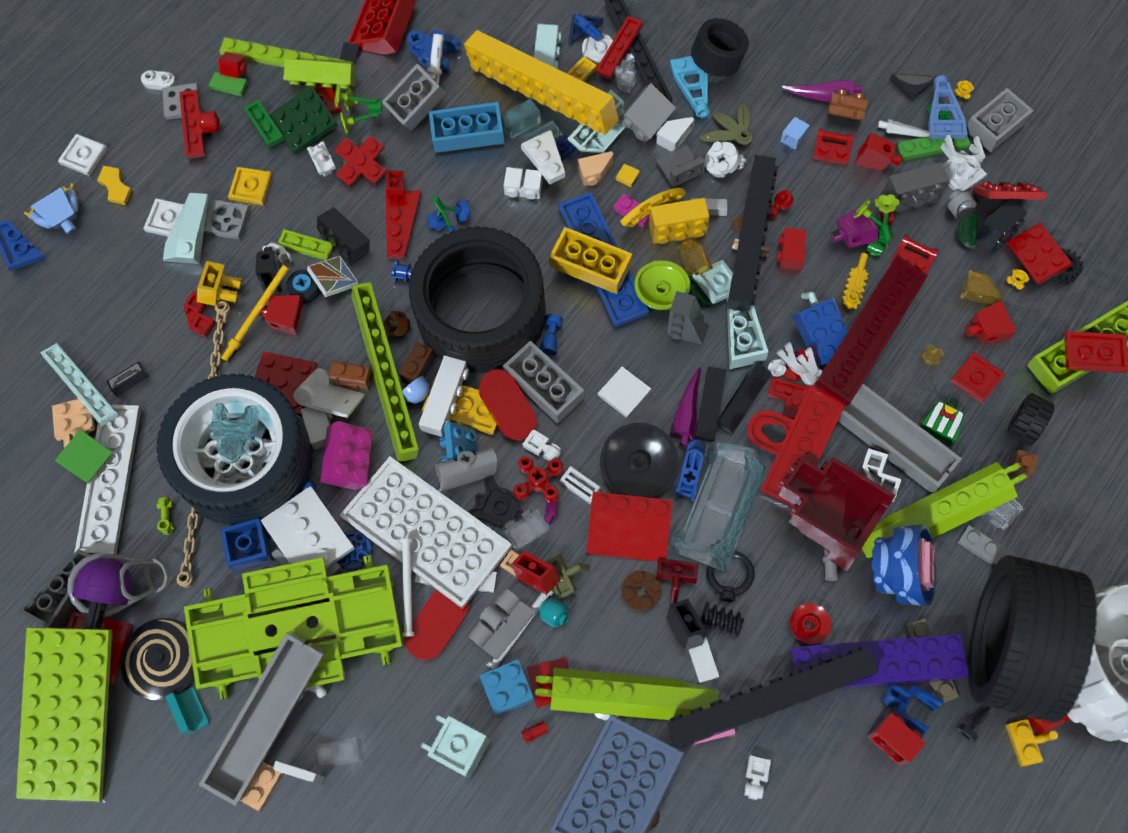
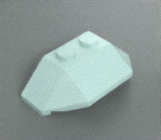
(588, 140)

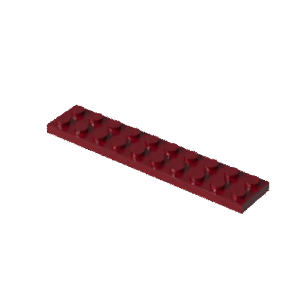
(871, 331)

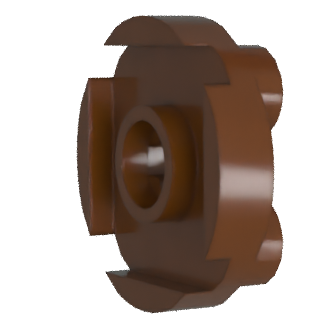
(644, 602)

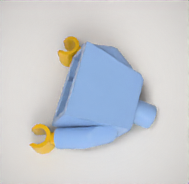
(56, 210)

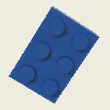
(821, 329)

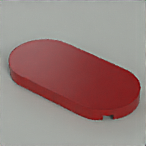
(507, 404)
(435, 627)

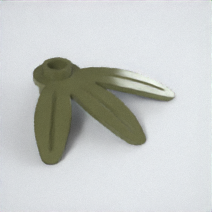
(735, 130)

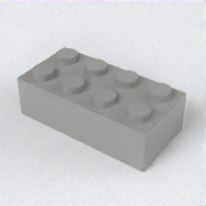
(544, 382)

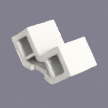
(873, 469)

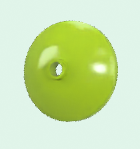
(660, 277)

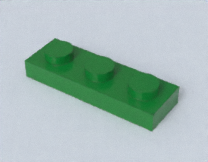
(264, 123)

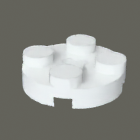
(718, 151)

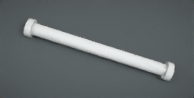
(407, 599)
(494, 663)

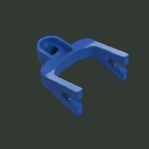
(900, 697)

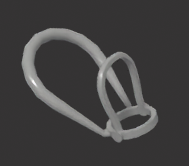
(131, 561)

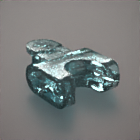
(233, 433)

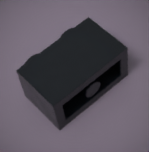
(686, 624)

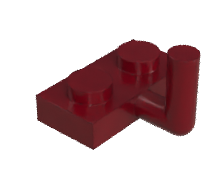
(677, 572)

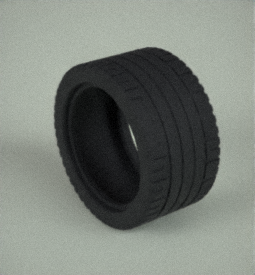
(472, 251)
(1032, 639)

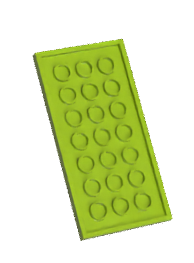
(64, 714)

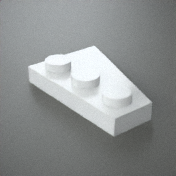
(545, 156)

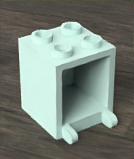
(458, 747)

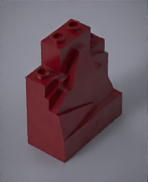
(834, 506)

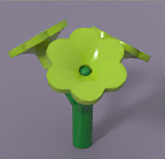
(885, 204)

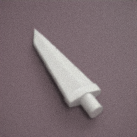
(903, 129)

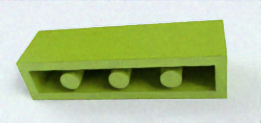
(319, 72)

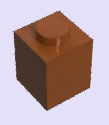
(1027, 462)

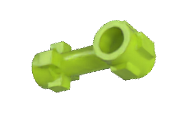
(164, 524)

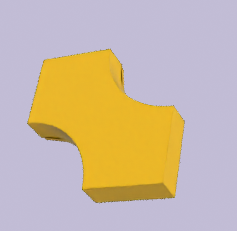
(117, 191)

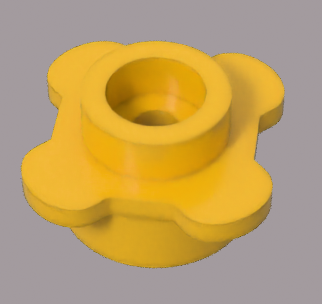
(964, 85)
(1021, 275)

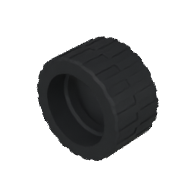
(726, 35)

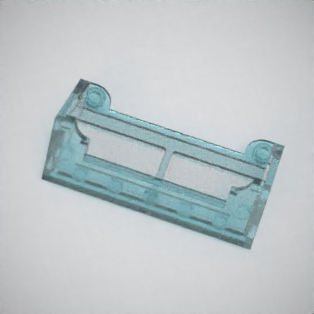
(721, 505)

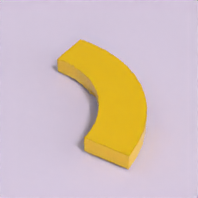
(642, 210)

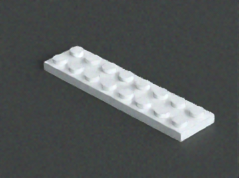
(108, 489)

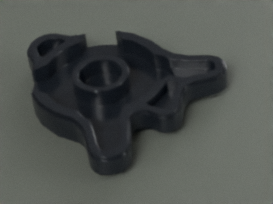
(496, 505)

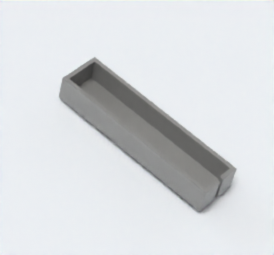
(899, 437)
(262, 718)

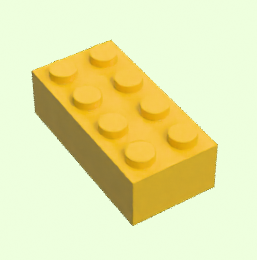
(590, 260)

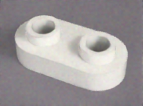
(155, 79)

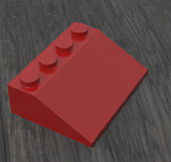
(381, 25)
(629, 526)

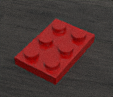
(1039, 253)
(1096, 352)

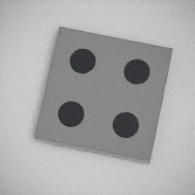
(171, 100)

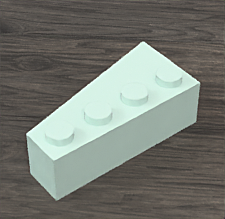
(745, 338)

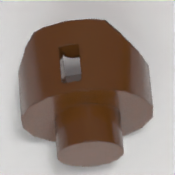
(397, 323)

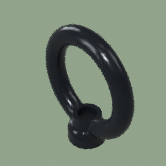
(729, 593)

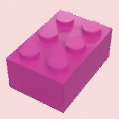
(346, 455)

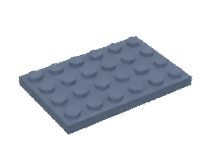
(619, 783)

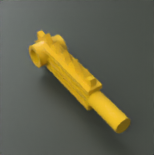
(856, 284)

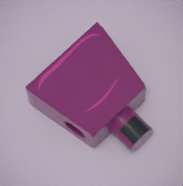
(855, 230)

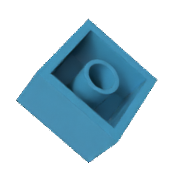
(507, 688)

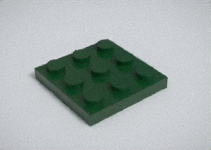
(303, 120)

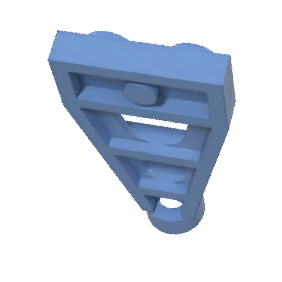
(941, 128)

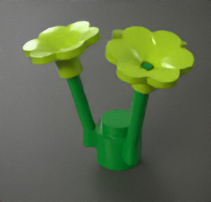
(373, 106)

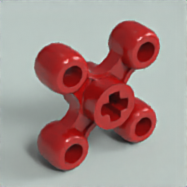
(526, 466)

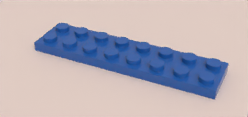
(586, 218)

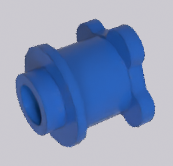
(401, 271)

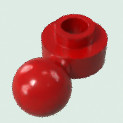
(782, 201)

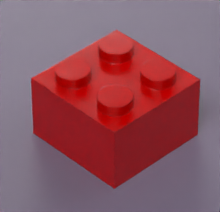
(896, 739)

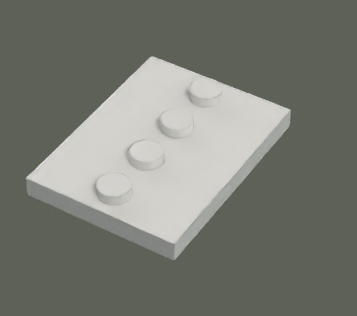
(307, 530)

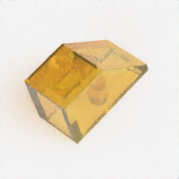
(694, 257)
(980, 289)

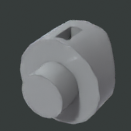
(960, 202)

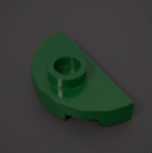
(967, 230)
(696, 291)

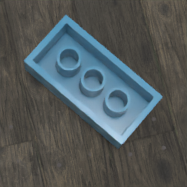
(466, 127)

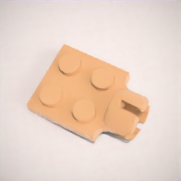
(69, 419)

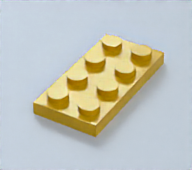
(471, 411)

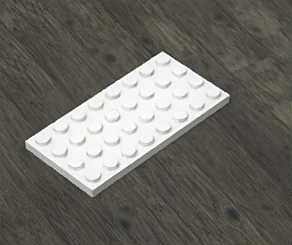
(448, 543)

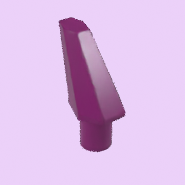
(552, 512)

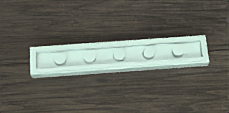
(79, 384)

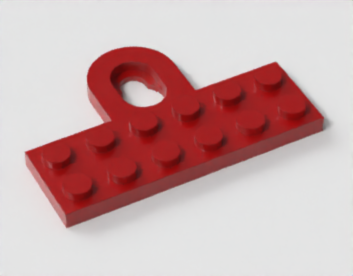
(804, 437)

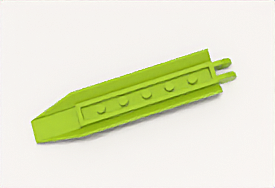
(953, 504)
(624, 694)

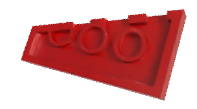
(400, 222)

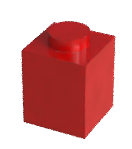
(232, 65)

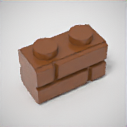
(848, 105)
(350, 375)

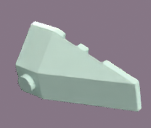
(186, 236)

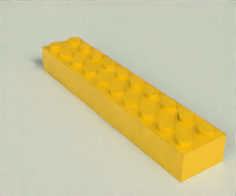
(542, 82)

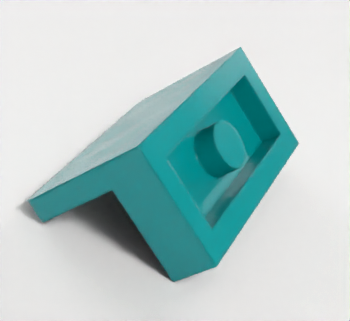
(187, 711)

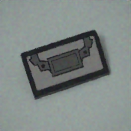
(127, 378)

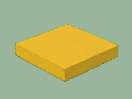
(250, 185)

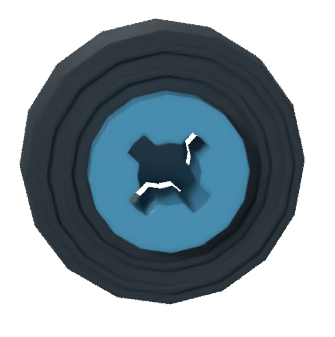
(306, 291)

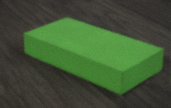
(228, 84)

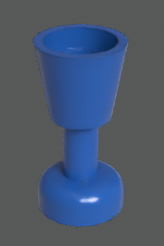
(549, 342)

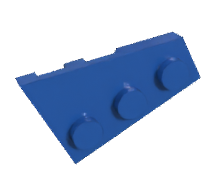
(16, 248)

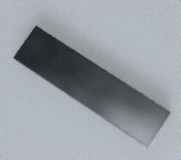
(743, 397)
(710, 404)

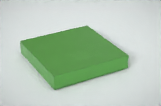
(83, 456)

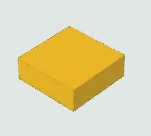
(627, 175)

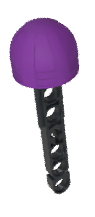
(101, 584)

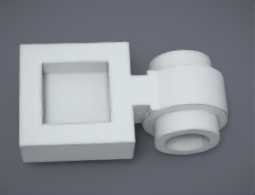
(537, 443)
(758, 771)

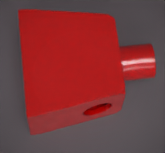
(877, 153)
(283, 313)
(991, 324)

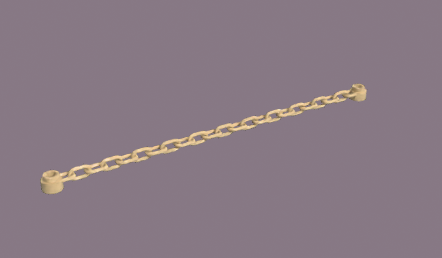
(190, 577)

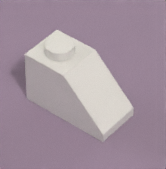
(674, 133)

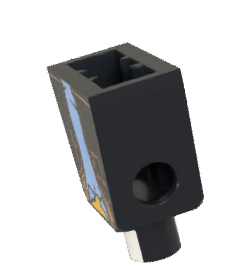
(267, 262)

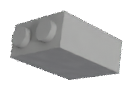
(647, 113)

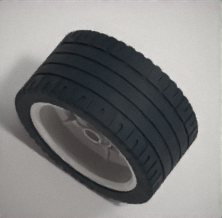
(186, 457)

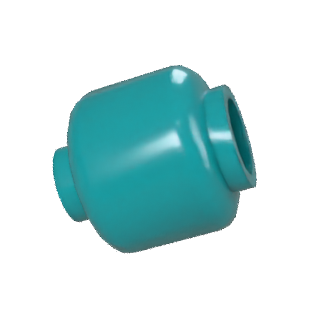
(554, 612)

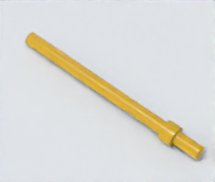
(235, 343)

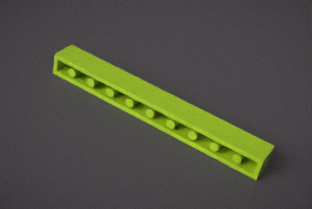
(384, 372)

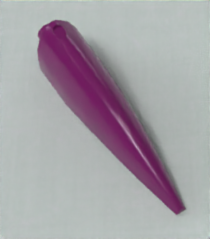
(823, 91)
(685, 419)

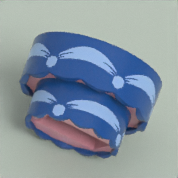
(906, 565)

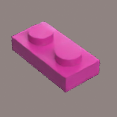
(625, 205)

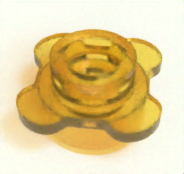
(934, 360)

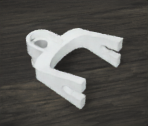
(970, 163)
(809, 371)

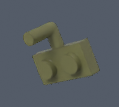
(565, 586)

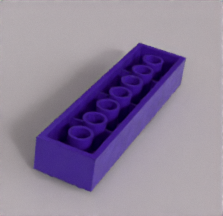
(896, 659)

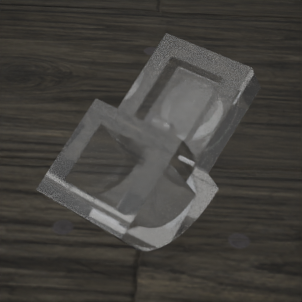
(625, 75)

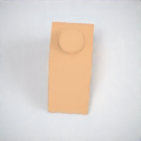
(594, 168)

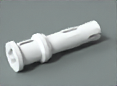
(436, 52)

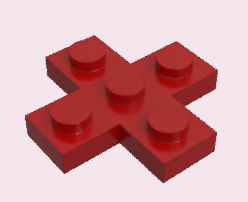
(360, 161)

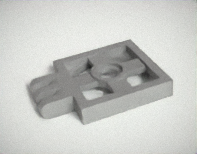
(231, 207)

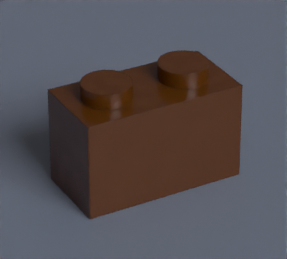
(417, 363)

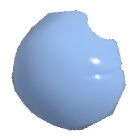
(416, 390)

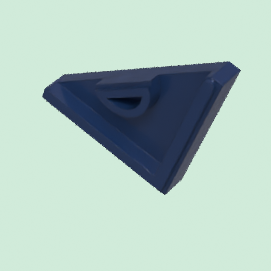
(576, 32)

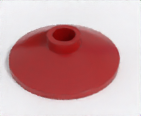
(819, 619)

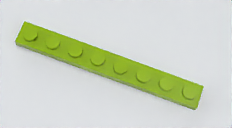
(269, 54)

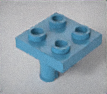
(456, 440)

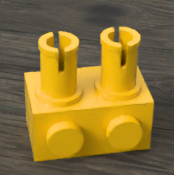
(212, 282)

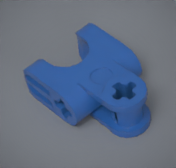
(424, 46)
(691, 469)

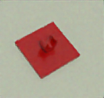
(544, 669)

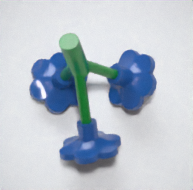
(439, 219)

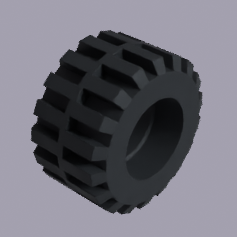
(1030, 419)

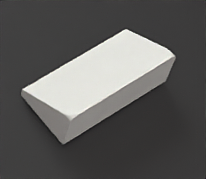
(716, 207)

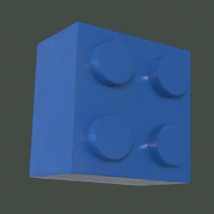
(246, 545)

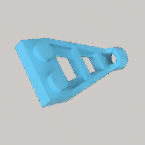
(684, 67)

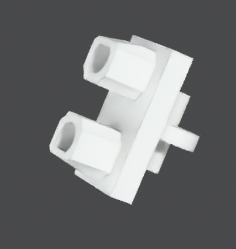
(321, 159)

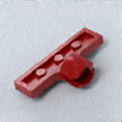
(196, 123)

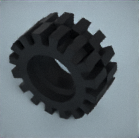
(1075, 269)

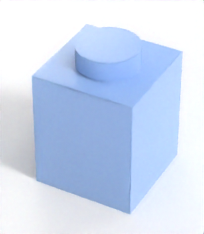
(795, 133)

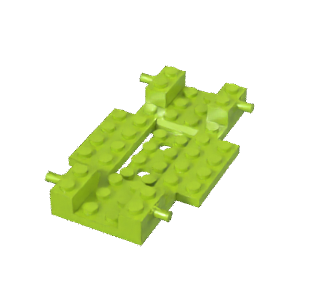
(358, 612)

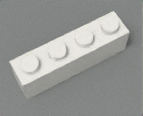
(444, 395)

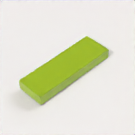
(306, 244)

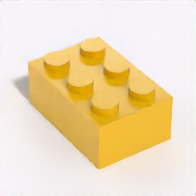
(678, 220)

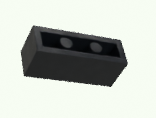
(343, 234)

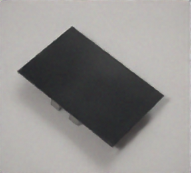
(349, 52)

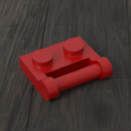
(831, 151)
(914, 259)

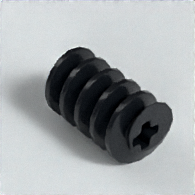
(722, 620)

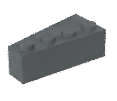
(52, 604)

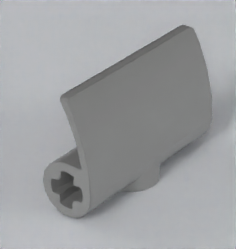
(466, 469)
(500, 623)

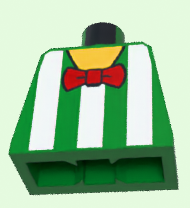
(944, 421)

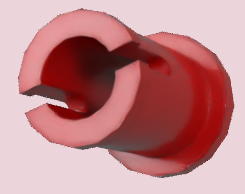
(534, 731)

